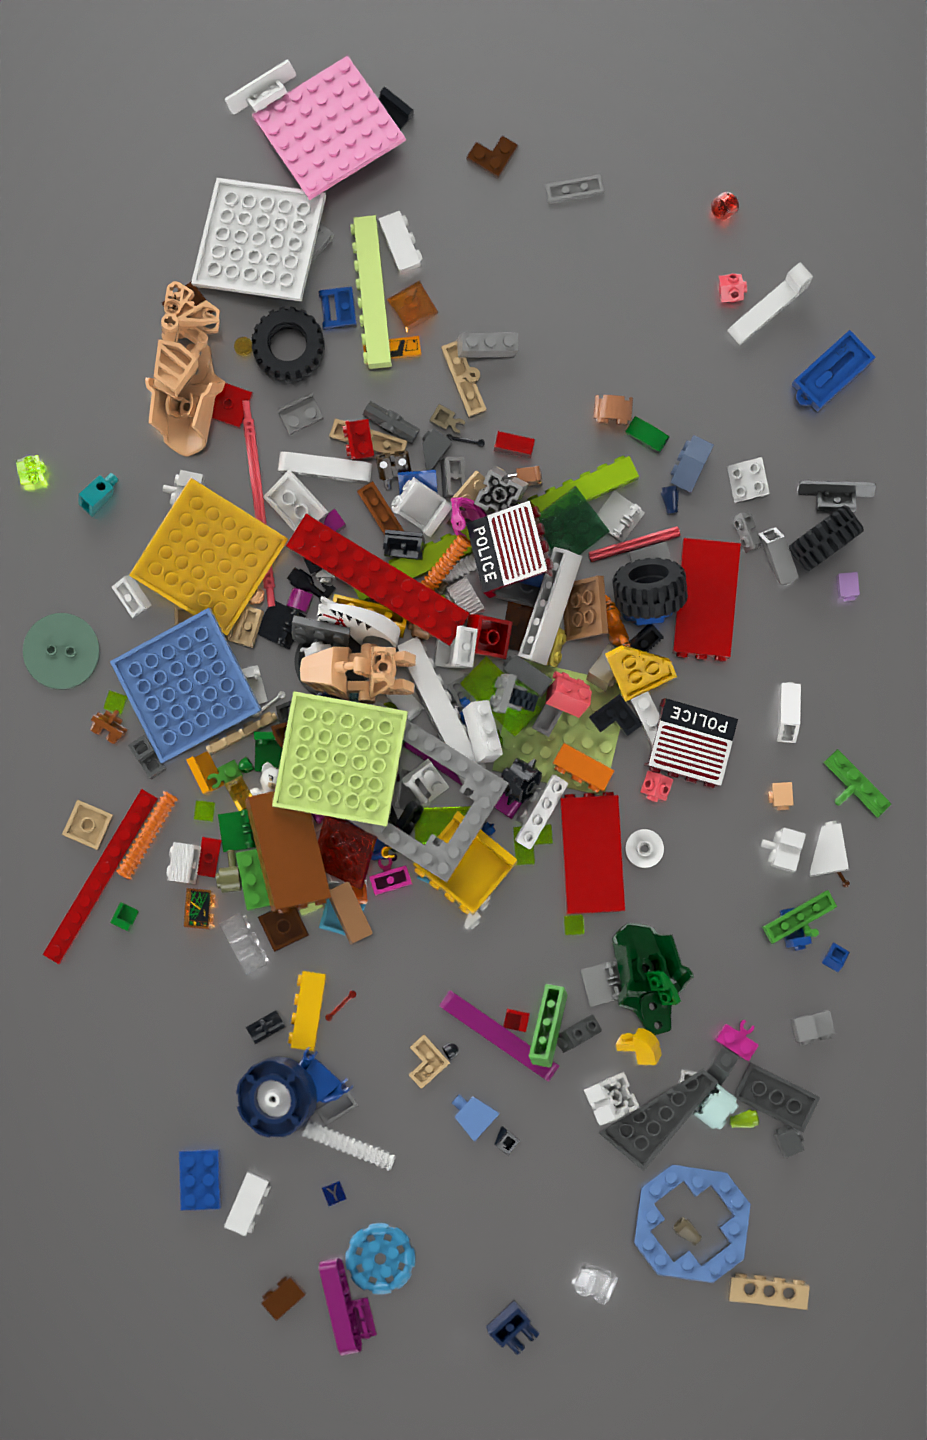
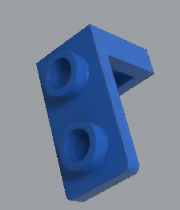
(796, 938)

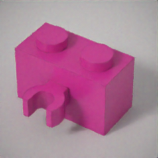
(390, 879)
(737, 1041)

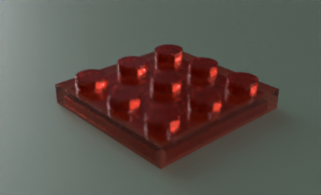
(346, 850)

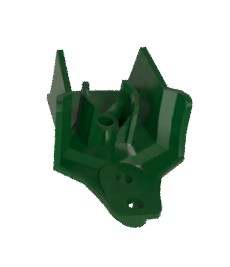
(641, 951)

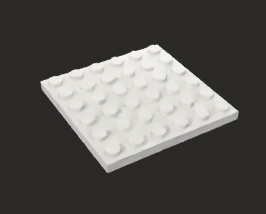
(258, 239)

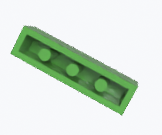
(548, 1025)

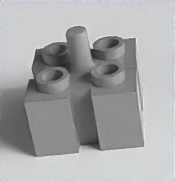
(500, 491)

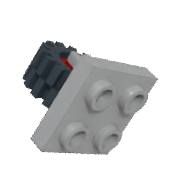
(511, 696)

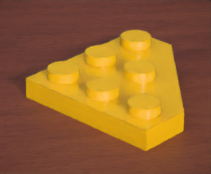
(638, 670)

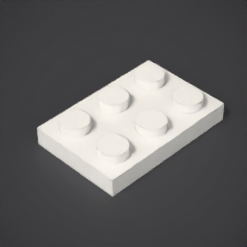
(293, 501)

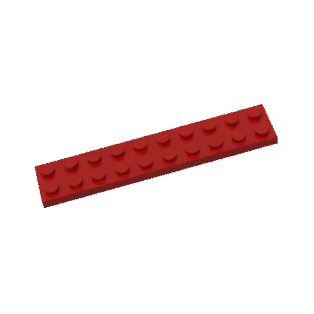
(377, 579)

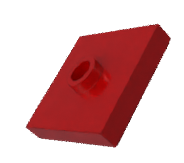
(229, 405)

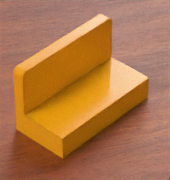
(201, 768)

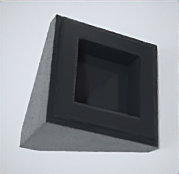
(506, 1140)

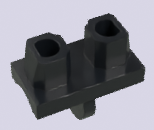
(265, 1027)

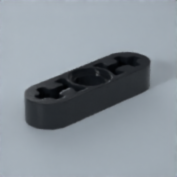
(409, 818)

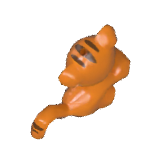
(616, 629)

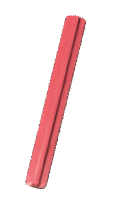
(634, 544)

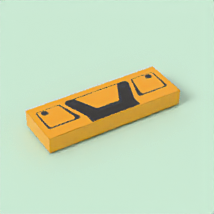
(403, 347)

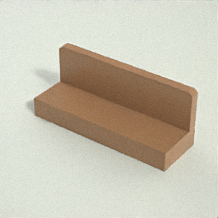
(349, 913)

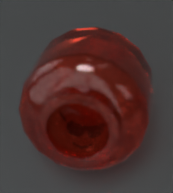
(725, 205)

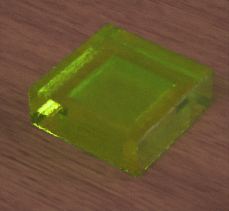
(115, 701)
(574, 925)

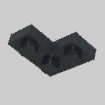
(617, 711)

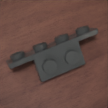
(836, 494)

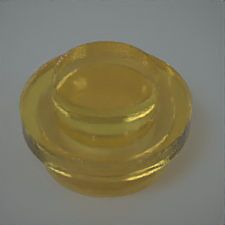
(243, 346)

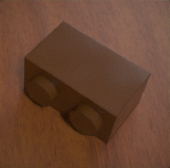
(283, 1298)

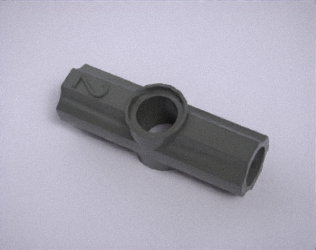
(391, 422)

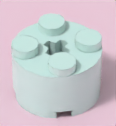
(716, 1107)

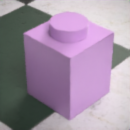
(848, 586)

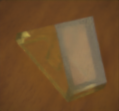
(238, 791)

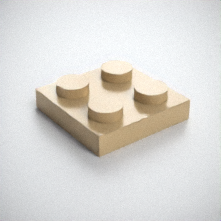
(87, 824)

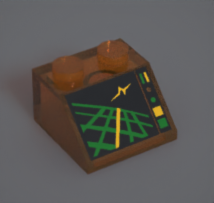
(198, 909)

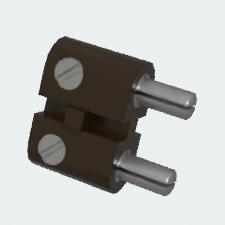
(391, 464)

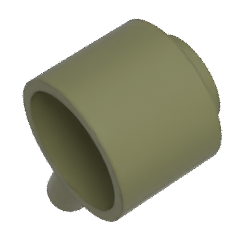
(229, 877)

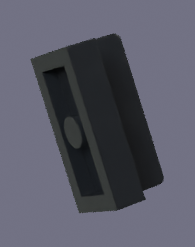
(396, 108)

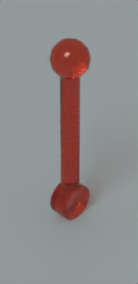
(352, 994)

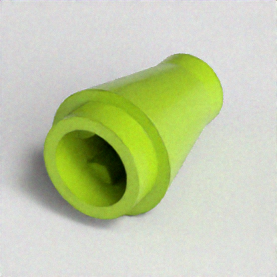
(746, 1119)

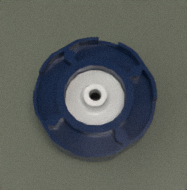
(276, 1097)

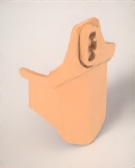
(188, 417)

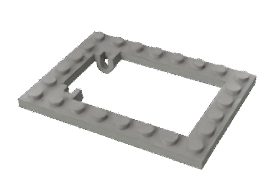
(486, 793)

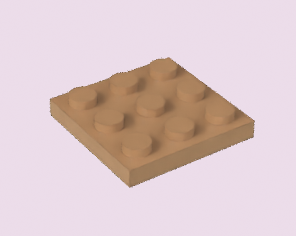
(586, 609)

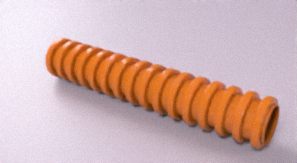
(446, 562)
(146, 836)

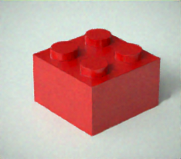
(492, 635)

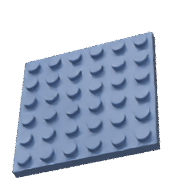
(185, 685)

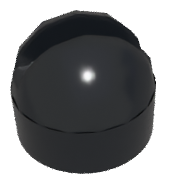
(450, 1050)

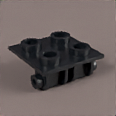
(277, 624)

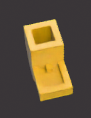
(643, 1043)

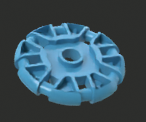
(376, 1270)

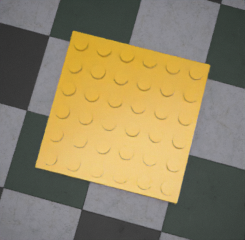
(208, 555)

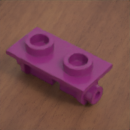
(364, 1318)

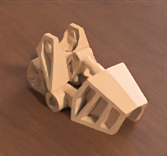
(173, 361)
(327, 670)

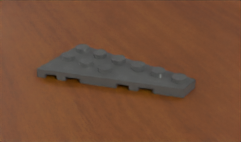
(651, 1127)

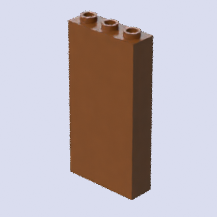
(287, 855)

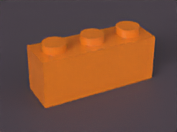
(582, 768)

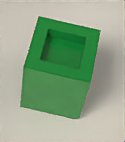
(124, 916)

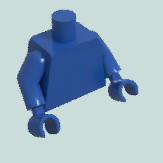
(326, 1083)

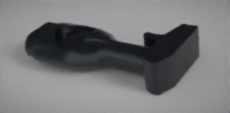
(303, 581)

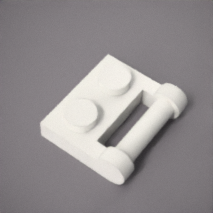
(430, 779)

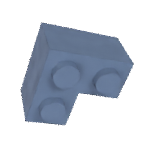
(692, 461)

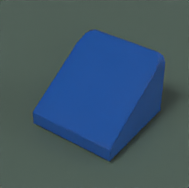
(835, 957)

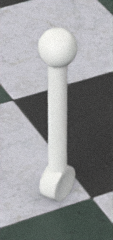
(281, 695)

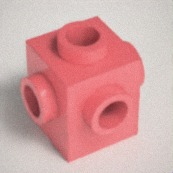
(732, 287)
(656, 786)

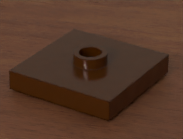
(283, 928)

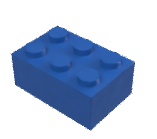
(200, 1179)

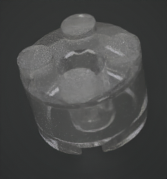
(596, 1283)

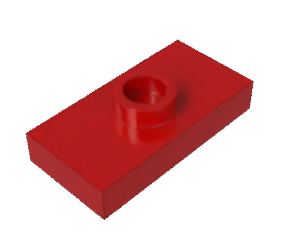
(209, 857)

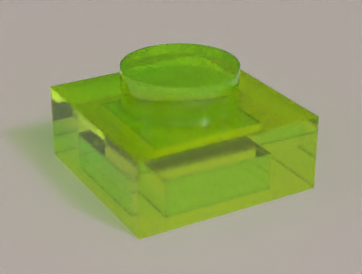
(204, 811)

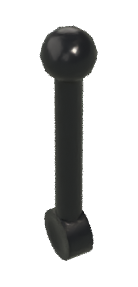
(480, 443)

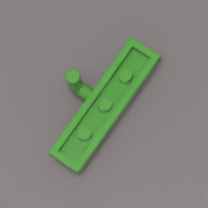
(856, 784)
(800, 917)

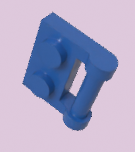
(344, 307)

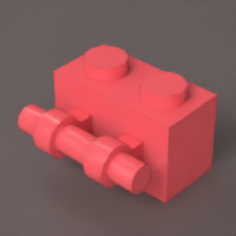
(568, 694)

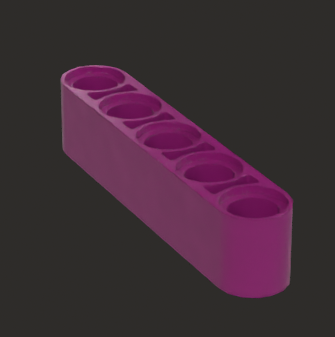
(340, 1306)

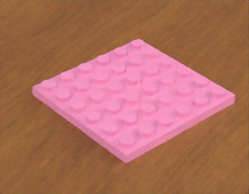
(329, 127)

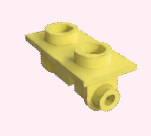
(555, 655)

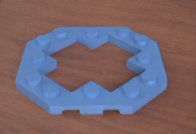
(734, 1230)

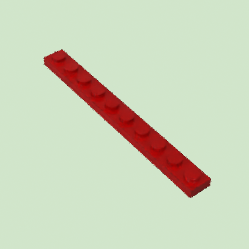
(100, 876)

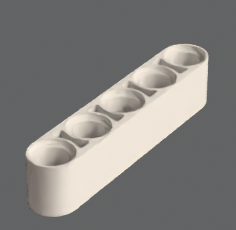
(325, 467)

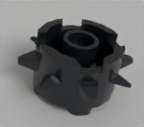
(521, 780)

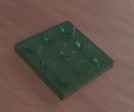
(572, 523)

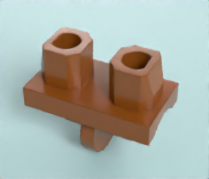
(110, 722)

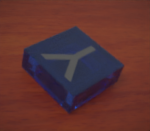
(334, 1193)

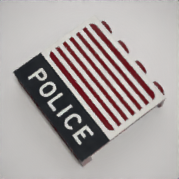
(509, 547)
(692, 743)

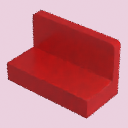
(514, 444)

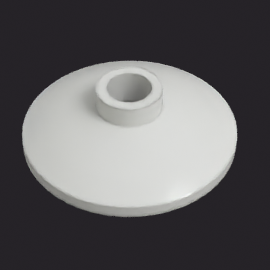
(649, 839)

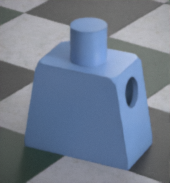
(474, 1115)

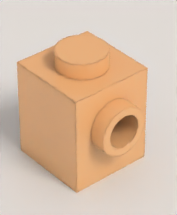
(781, 795)

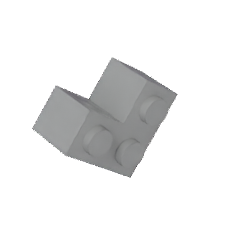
(813, 1026)

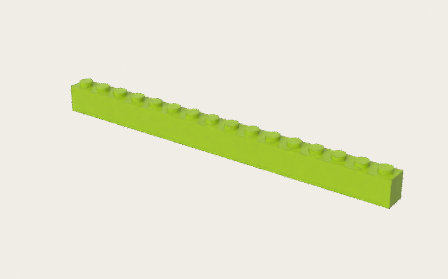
(591, 485)

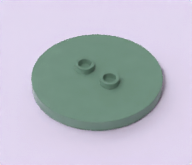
(61, 651)

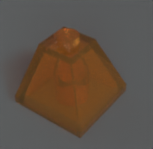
(412, 306)

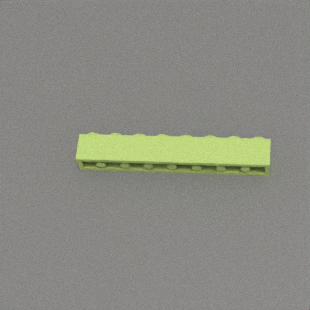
(372, 292)

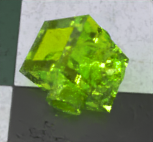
(30, 470)

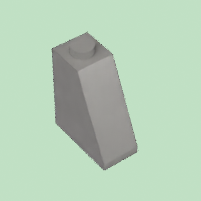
(779, 556)

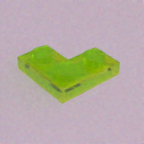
(526, 856)

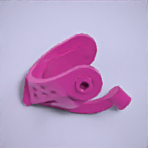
(471, 512)

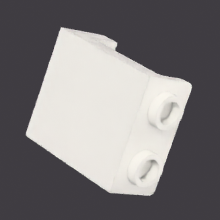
(421, 506)
(460, 652)

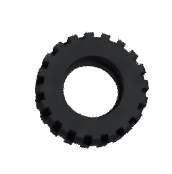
(282, 320)
(826, 538)
(650, 588)

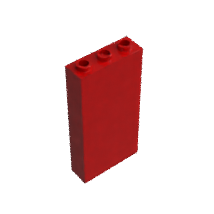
(707, 617)
(592, 853)

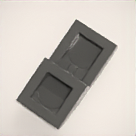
(147, 757)

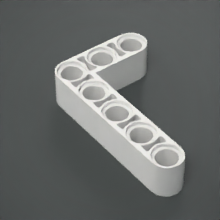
(796, 282)

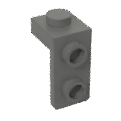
(578, 1033)

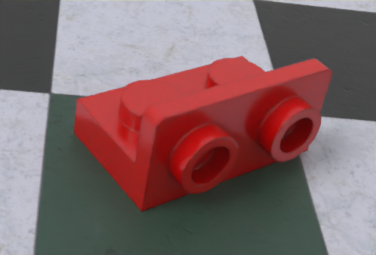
(359, 438)

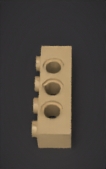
(798, 1300)

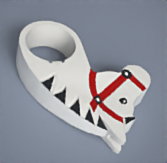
(364, 624)

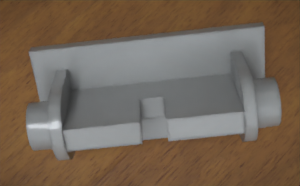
(749, 540)

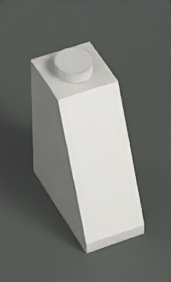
(789, 712)
(830, 851)

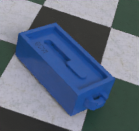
(832, 371)

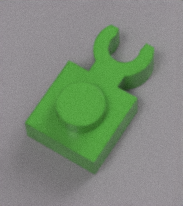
(226, 773)

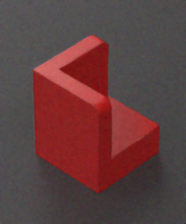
(516, 1020)

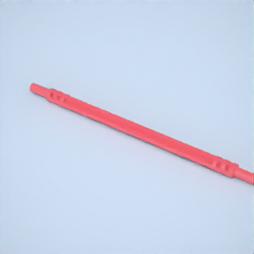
(256, 485)

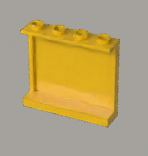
(476, 874)

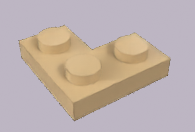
(432, 1062)

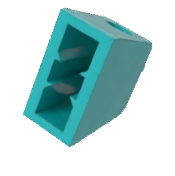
(93, 499)

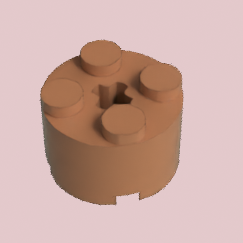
(613, 408)

